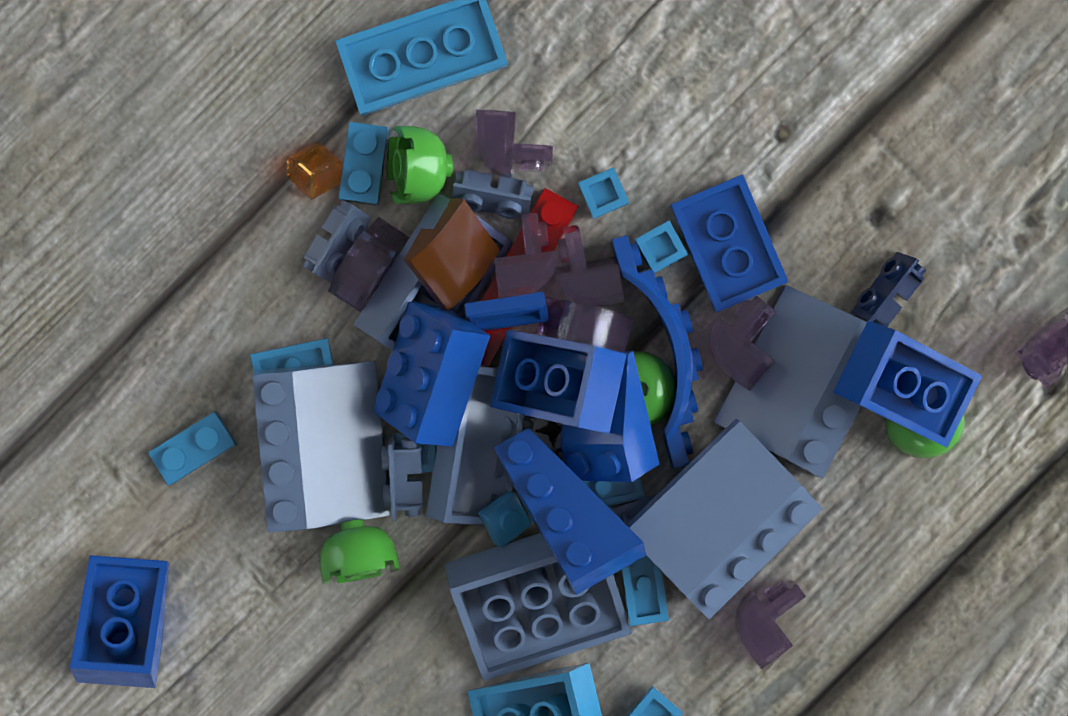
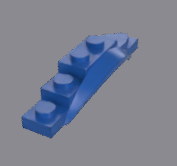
(686, 360)

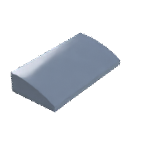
(469, 472)

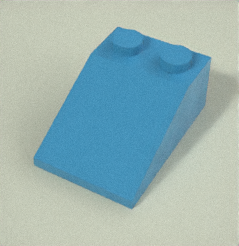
(548, 693)

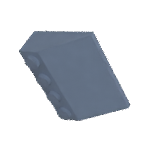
(794, 400)
(320, 445)
(723, 518)
(524, 609)

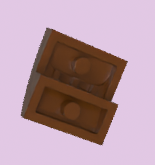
(452, 254)

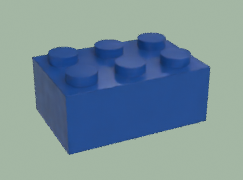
(431, 374)
(558, 380)

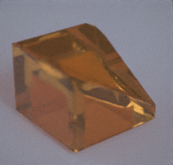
(314, 170)

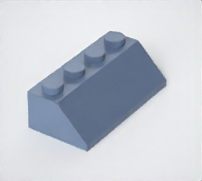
(400, 285)

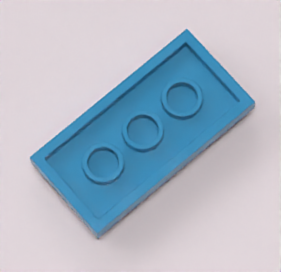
(421, 54)

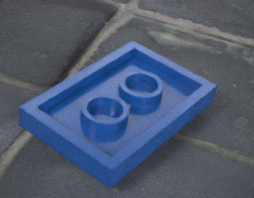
(729, 243)

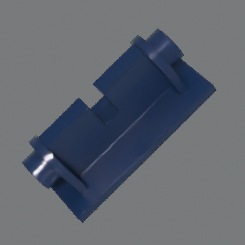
(898, 276)

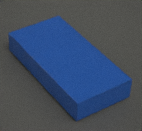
(508, 311)

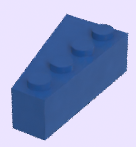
(572, 519)

